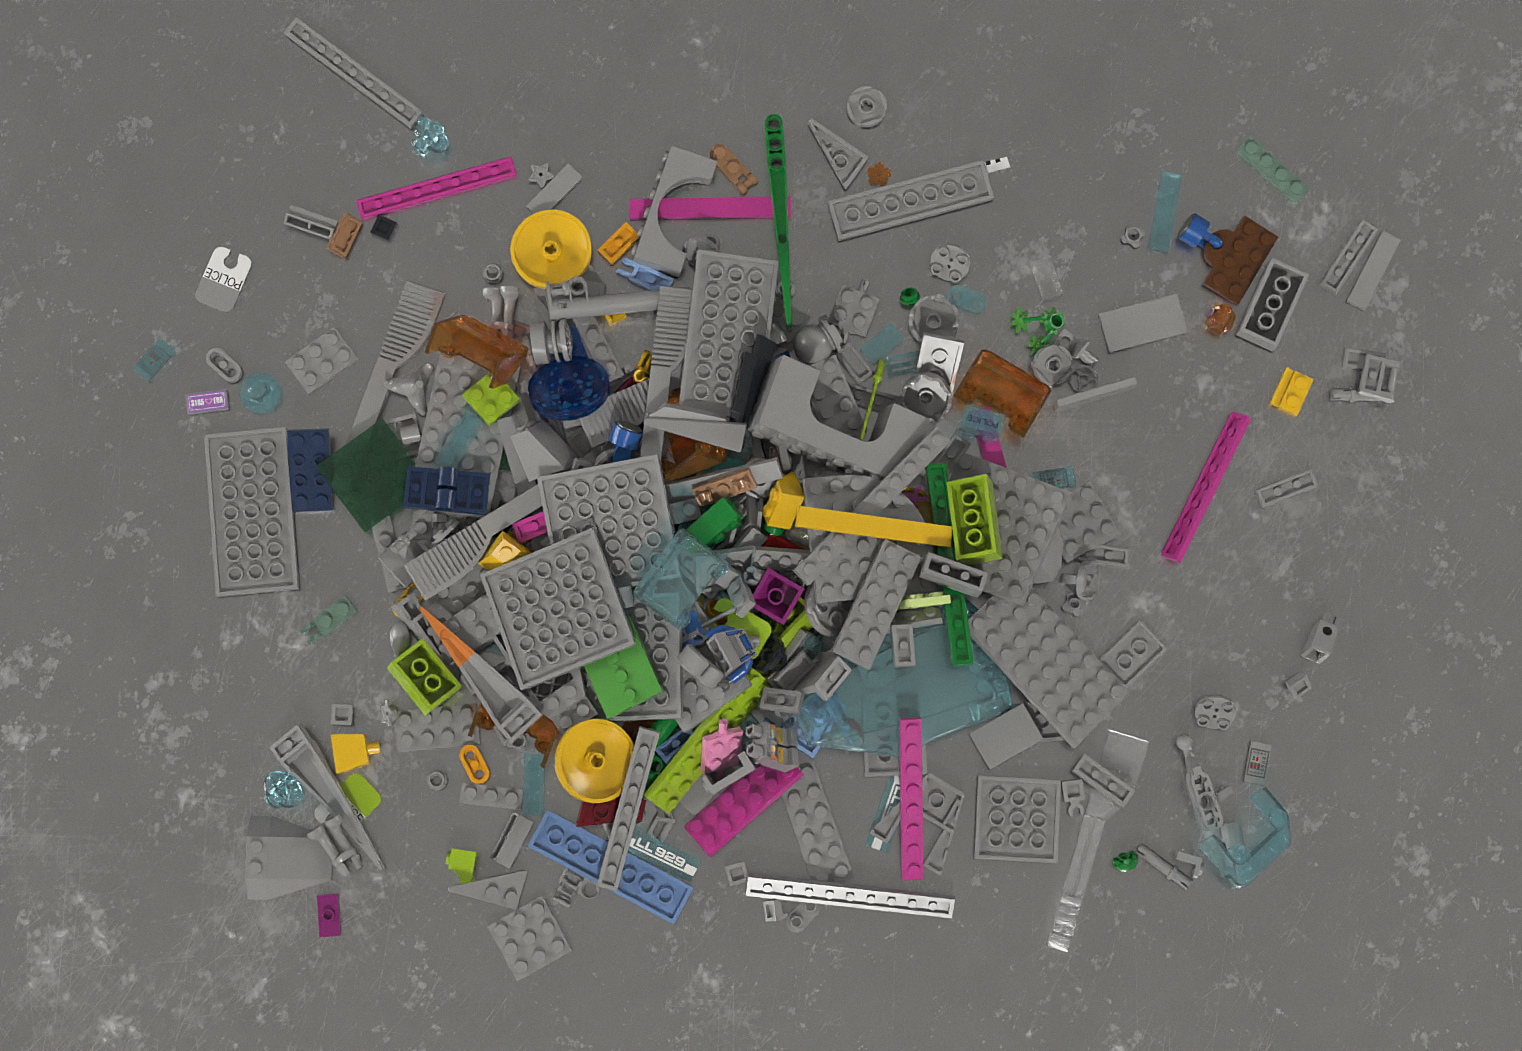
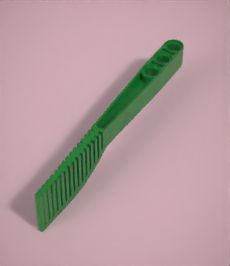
(778, 187)

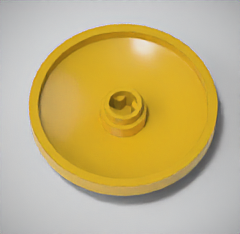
(550, 248)
(594, 760)

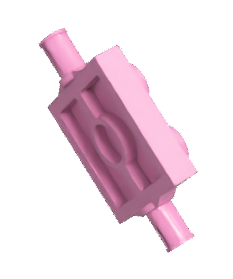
(721, 750)

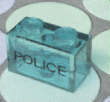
(981, 423)

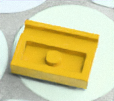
(1291, 391)

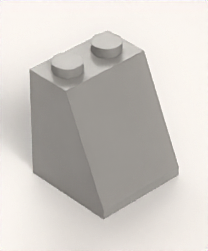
(541, 449)

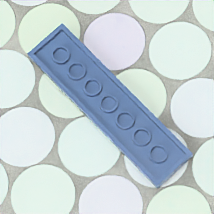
(585, 855)

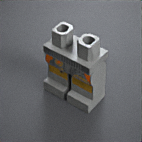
(773, 746)

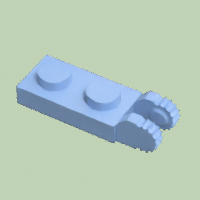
(644, 276)

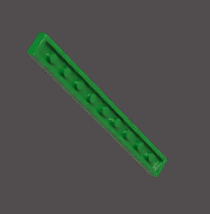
(956, 611)

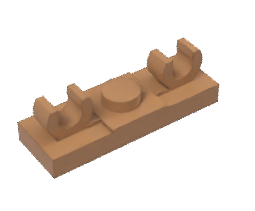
(724, 486)

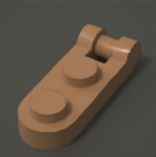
(732, 168)

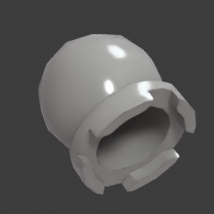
(816, 342)

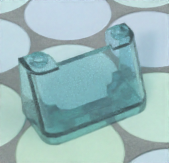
(679, 578)

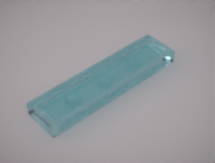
(1165, 212)

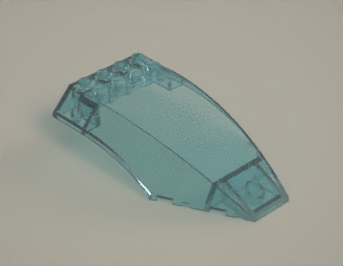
(869, 702)

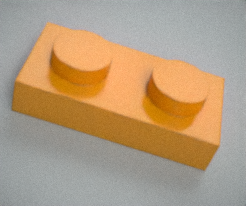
(618, 243)

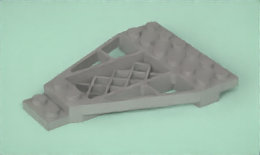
(565, 706)

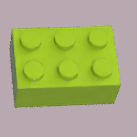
(424, 677)

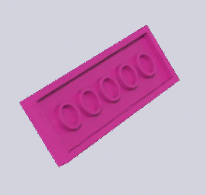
(739, 806)

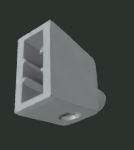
(1321, 639)

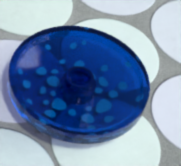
(569, 388)

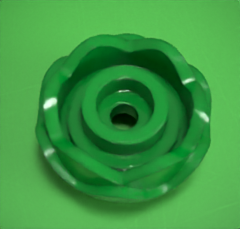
(1126, 861)

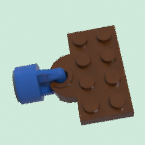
(1232, 254)

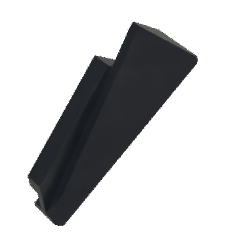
(751, 377)

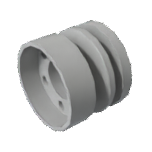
(549, 342)

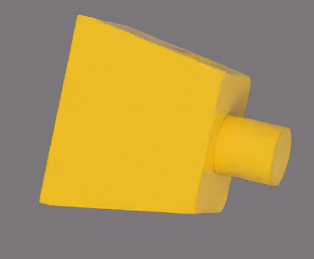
(352, 751)

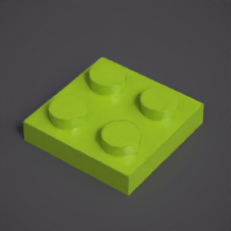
(488, 402)

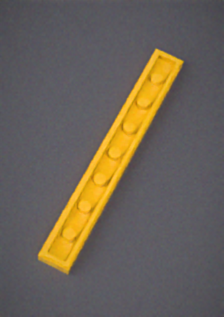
(873, 526)

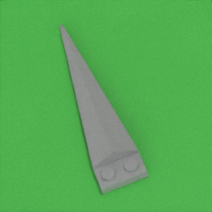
(308, 765)

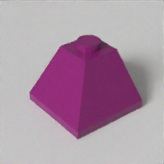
(776, 596)

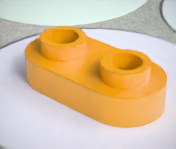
(474, 764)

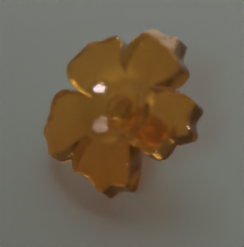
(878, 174)

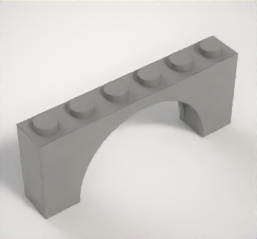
(679, 169)

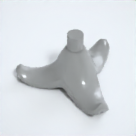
(412, 387)

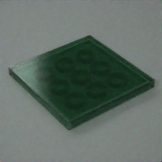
(369, 474)

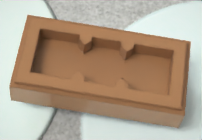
(344, 235)

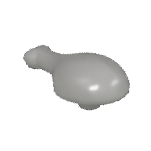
(399, 638)

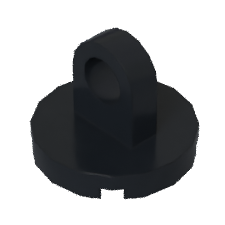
(771, 655)

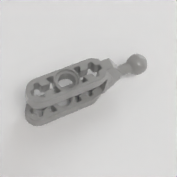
(1193, 773)

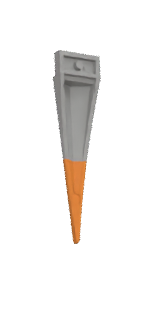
(505, 703)

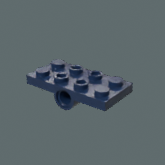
(307, 486)
(447, 490)

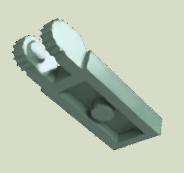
(330, 619)

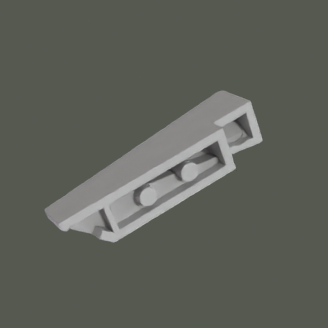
(698, 425)
(409, 612)

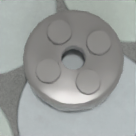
(937, 307)
(928, 382)

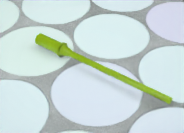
(877, 377)

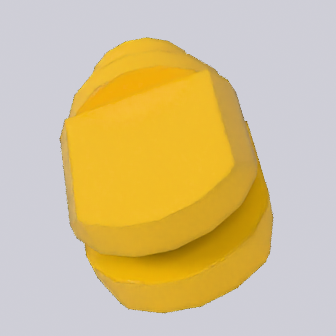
(644, 363)

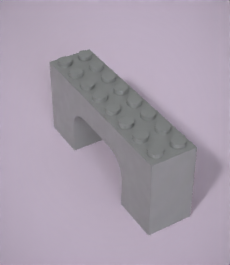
(786, 420)

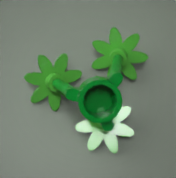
(1052, 322)

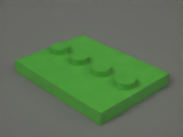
(624, 678)

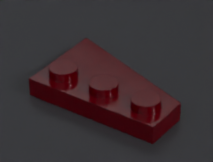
(602, 812)

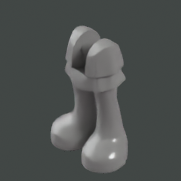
(496, 295)
(320, 834)

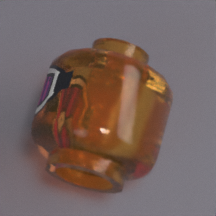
(1220, 319)

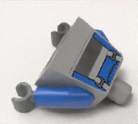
(731, 650)

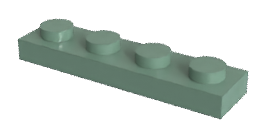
(1272, 169)

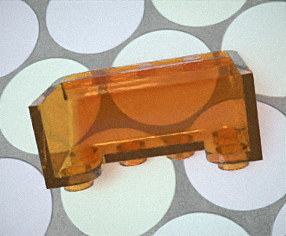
(1004, 389)

